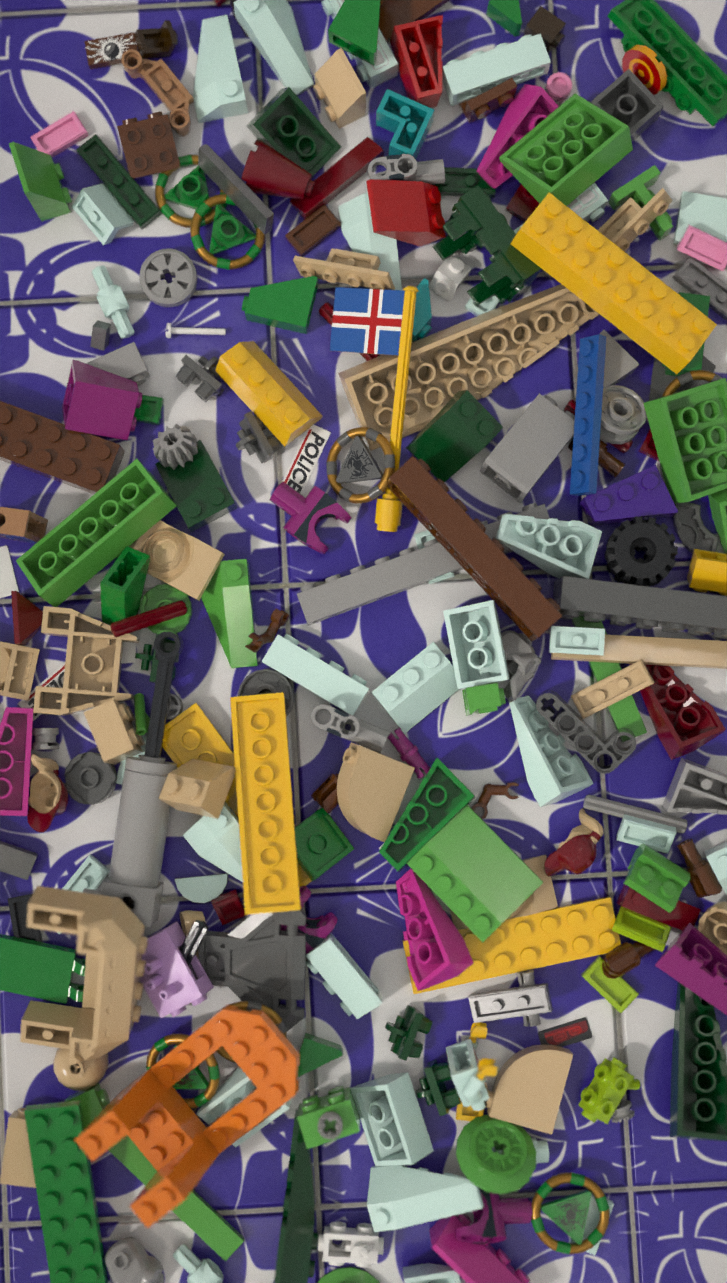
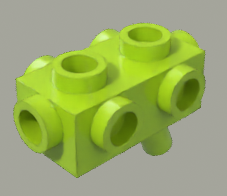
(606, 1090)

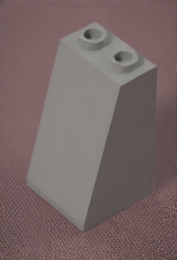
(529, 447)

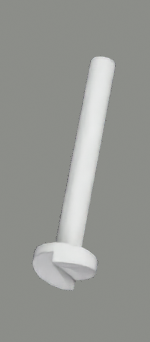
(199, 331)

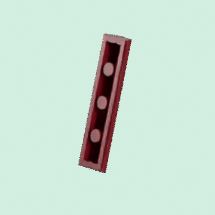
(339, 177)

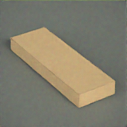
(612, 689)

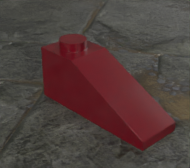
(677, 918)

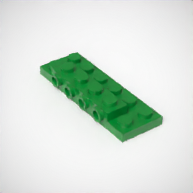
(690, 72)

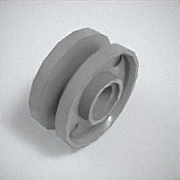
(621, 414)

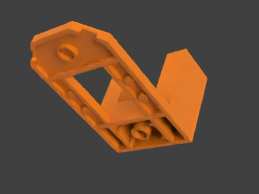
(166, 1125)

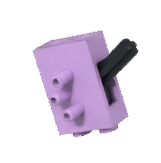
(173, 970)

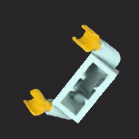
(470, 1072)

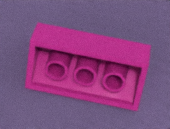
(470, 1260)

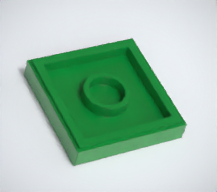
(320, 844)

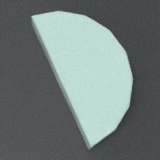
(202, 888)

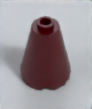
(276, 175)

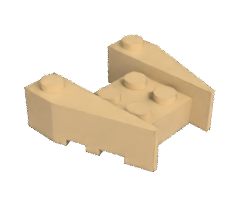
(90, 663)

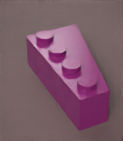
(698, 966)

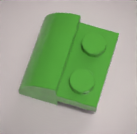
(656, 877)

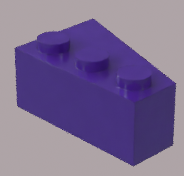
(633, 497)

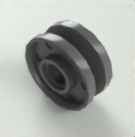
(268, 680)

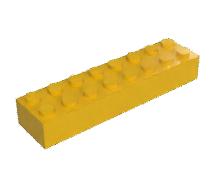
(613, 283)

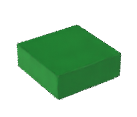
(150, 410)

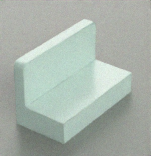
(101, 212)
(576, 640)

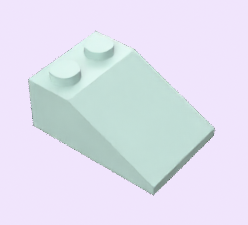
(230, 1093)

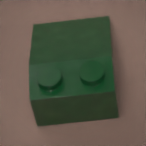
(294, 131)
(454, 435)
(198, 490)

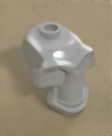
(520, 662)
(131, 1263)

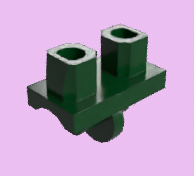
(146, 657)
(404, 1033)
(435, 1090)

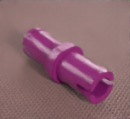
(408, 752)

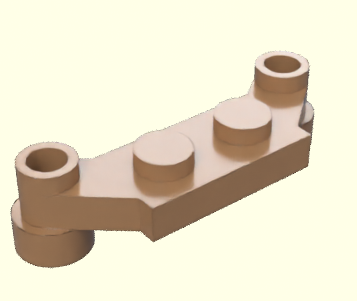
(164, 85)

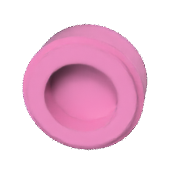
(559, 86)

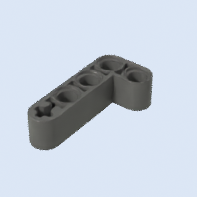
(581, 728)

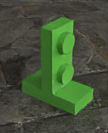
(638, 192)

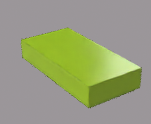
(641, 928)
(615, 991)

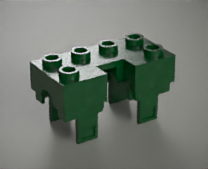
(479, 225)

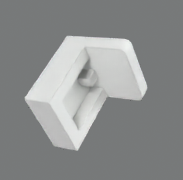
(449, 277)

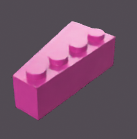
(15, 760)

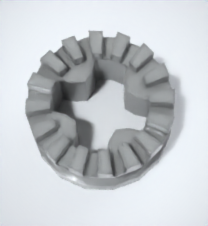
(623, 1111)
(330, 1134)

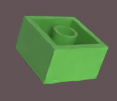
(338, 1101)

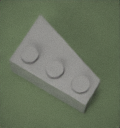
(696, 790)

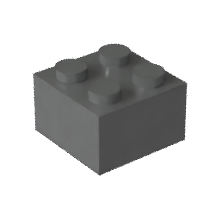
(630, 103)

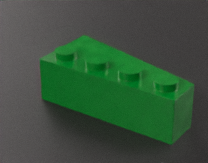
(430, 809)

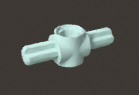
(113, 302)
(199, 1271)

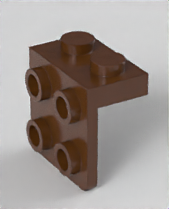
(489, 101)
(148, 145)

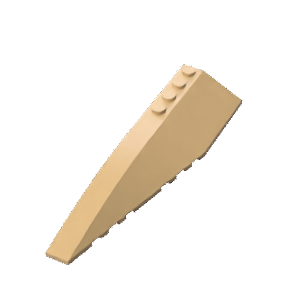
(463, 357)

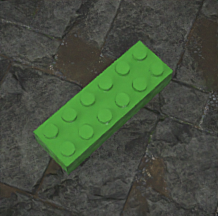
(95, 533)

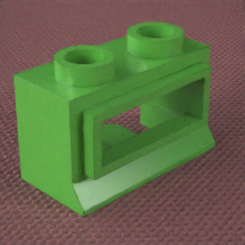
(483, 698)

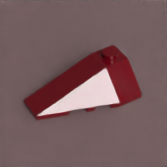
(678, 713)

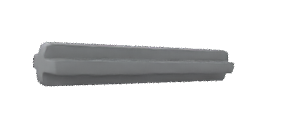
(619, 809)

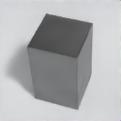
(100, 335)

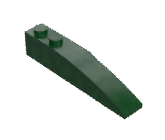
(697, 1071)
(298, 1217)

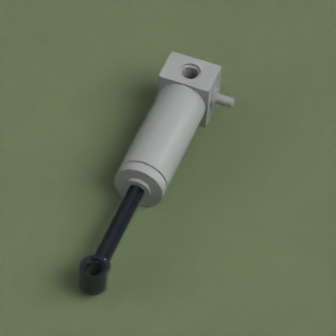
(141, 814)

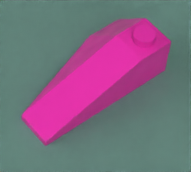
(523, 114)
(433, 940)

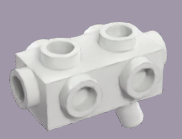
(358, 1246)

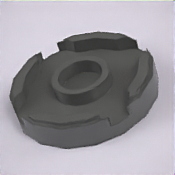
(90, 778)

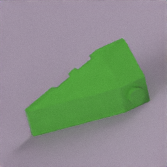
(231, 611)

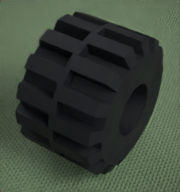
(644, 536)

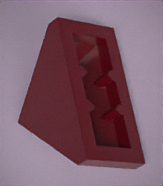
(26, 618)

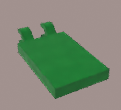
(40, 969)

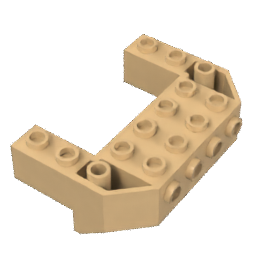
(113, 968)

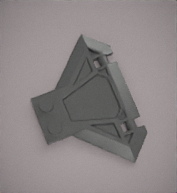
(261, 961)

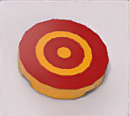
(645, 67)

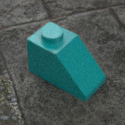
(423, 313)

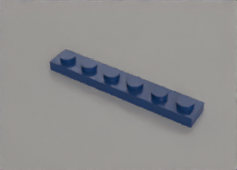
(588, 415)

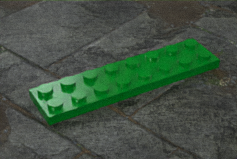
(65, 1193)

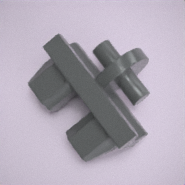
(209, 384)
(255, 440)

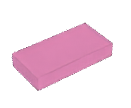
(60, 135)
(704, 247)

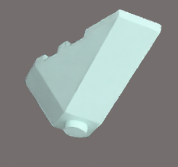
(276, 36)
(218, 80)
(551, 544)
(547, 763)
(414, 1196)

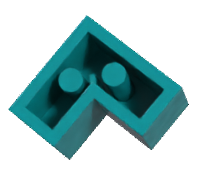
(407, 120)

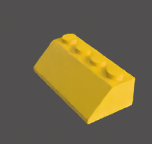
(267, 391)

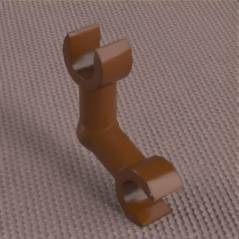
(278, 619)
(488, 791)

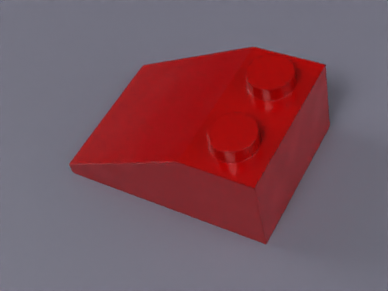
(406, 210)

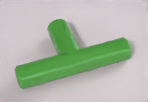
(141, 717)

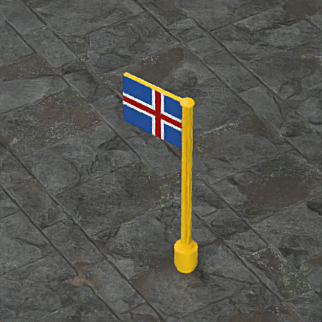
(382, 325)

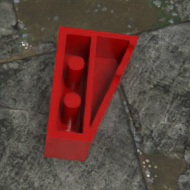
(419, 58)

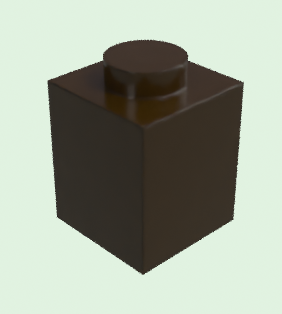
(548, 26)

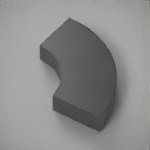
(692, 530)

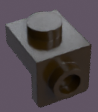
(156, 41)

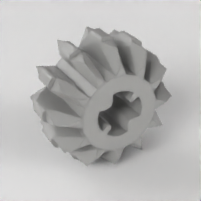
(175, 446)

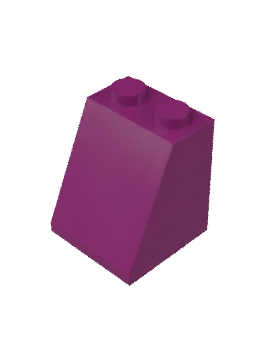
(100, 402)

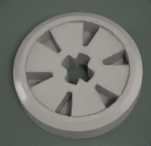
(177, 265)

